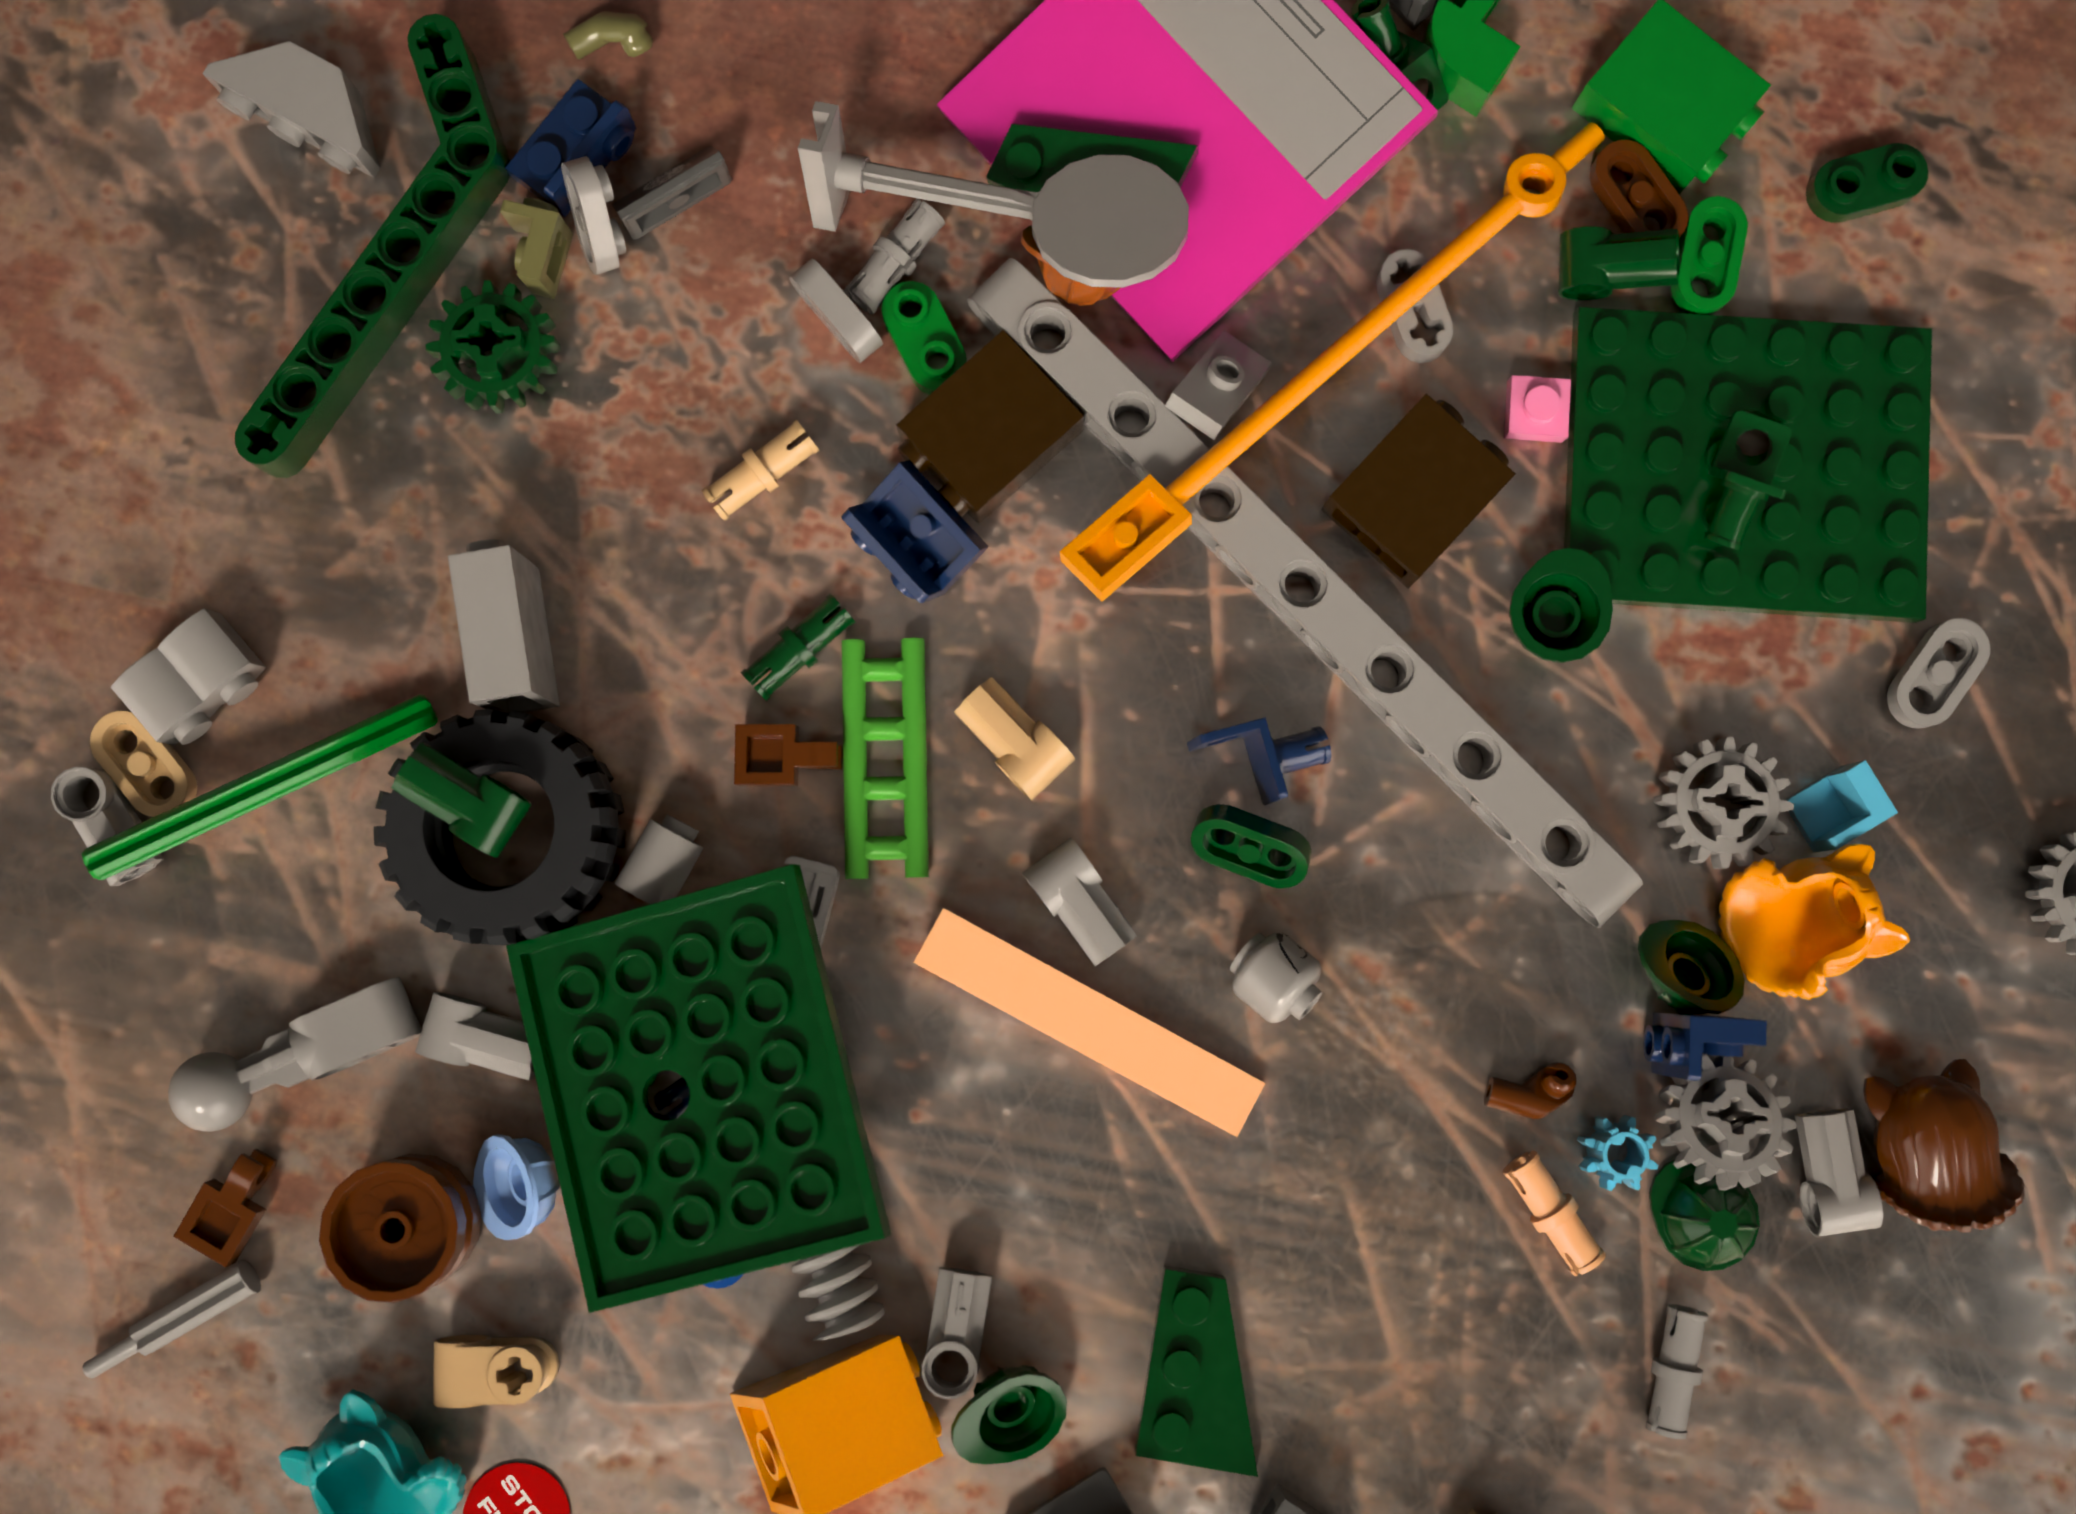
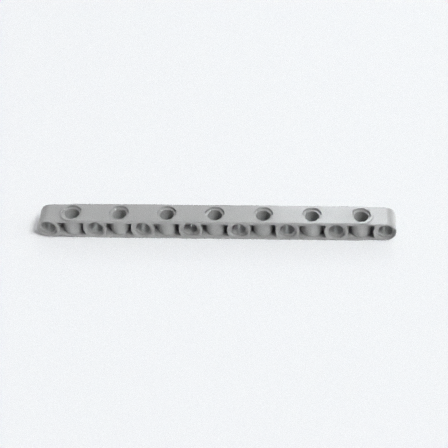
(1335, 622)

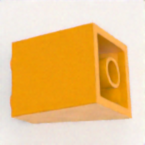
(838, 1426)

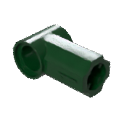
(1598, 261)
(474, 806)

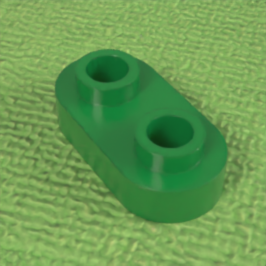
(1708, 260)
(922, 335)

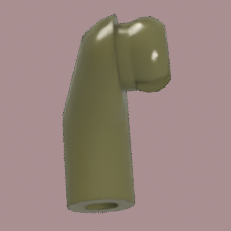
(607, 28)

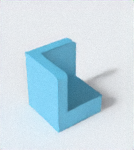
(1840, 807)

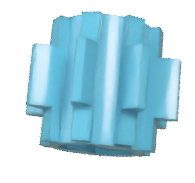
(1637, 1152)

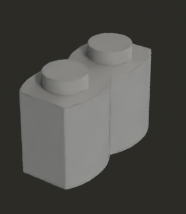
(189, 678)

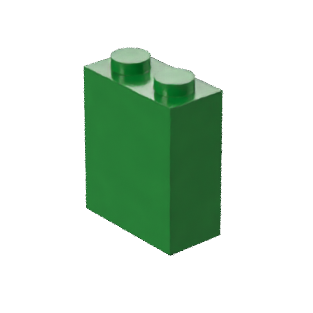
(1673, 95)

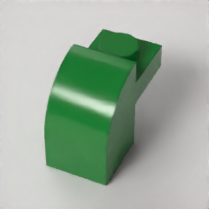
(1469, 51)

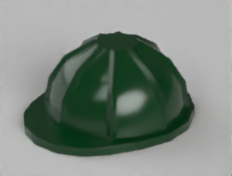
(1550, 619)
(1691, 967)
(1699, 1221)
(1009, 1416)

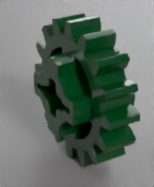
(474, 328)

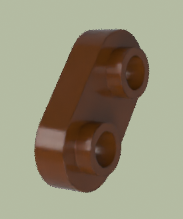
(1645, 193)

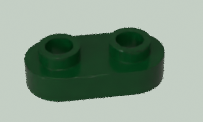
(1871, 183)
(1251, 846)

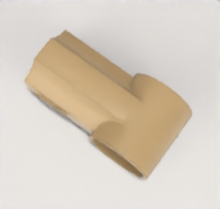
(1023, 749)

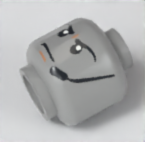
(1276, 977)

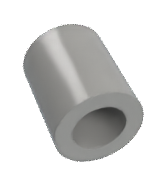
(660, 861)

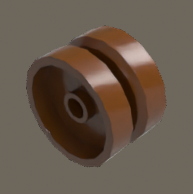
(369, 1247)

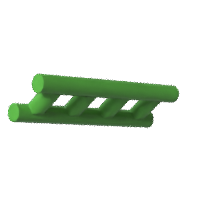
(911, 786)

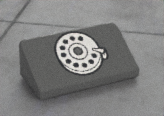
(673, 192)

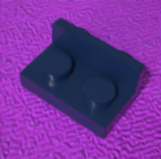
(575, 128)
(1678, 1040)

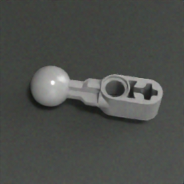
(217, 1088)

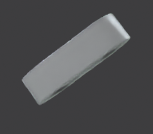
(1430, 308)
(836, 310)

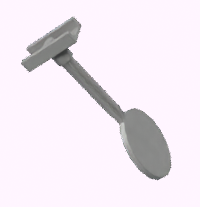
(1092, 220)

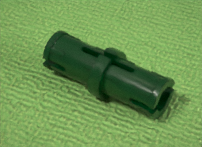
(798, 647)

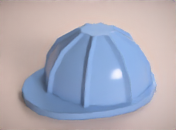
(514, 1185)

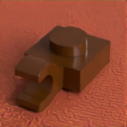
(774, 755)
(224, 1214)

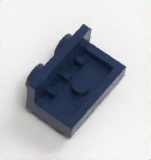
(914, 534)

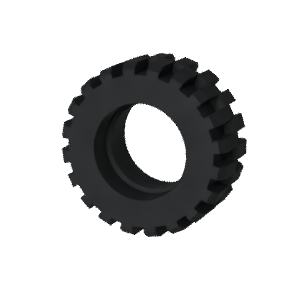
(579, 855)

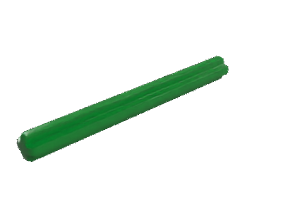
(258, 787)

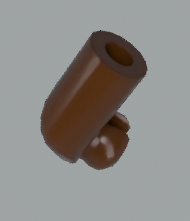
(1537, 1095)

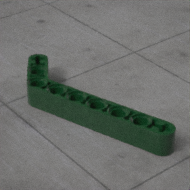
(379, 264)

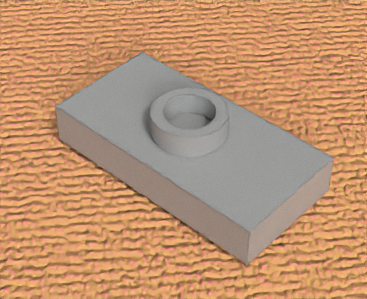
(1218, 385)

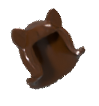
(1942, 1151)

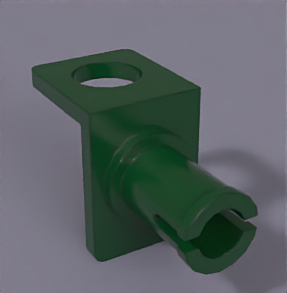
(1408, 54)
(1744, 482)

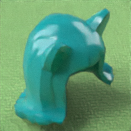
(373, 1465)

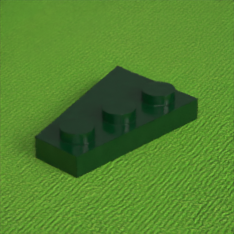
(1037, 153)
(1193, 1380)

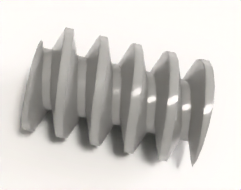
(840, 1292)

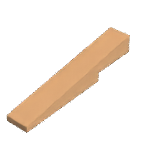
(1089, 1022)

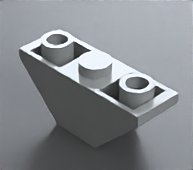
(301, 100)

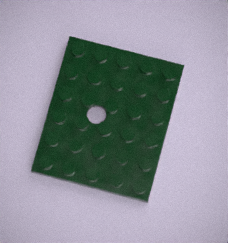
(1649, 421)
(773, 1133)

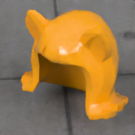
(1806, 920)

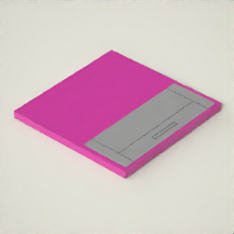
(1273, 92)

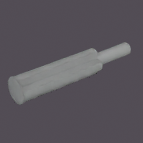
(179, 1317)

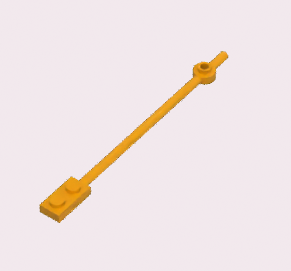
(1155, 515)

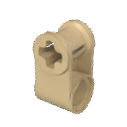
(482, 1371)

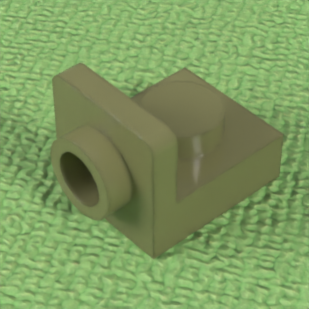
(545, 250)

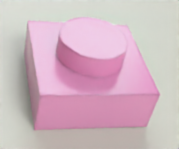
(1537, 408)

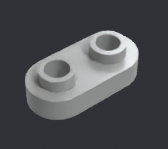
(587, 193)
(1935, 676)

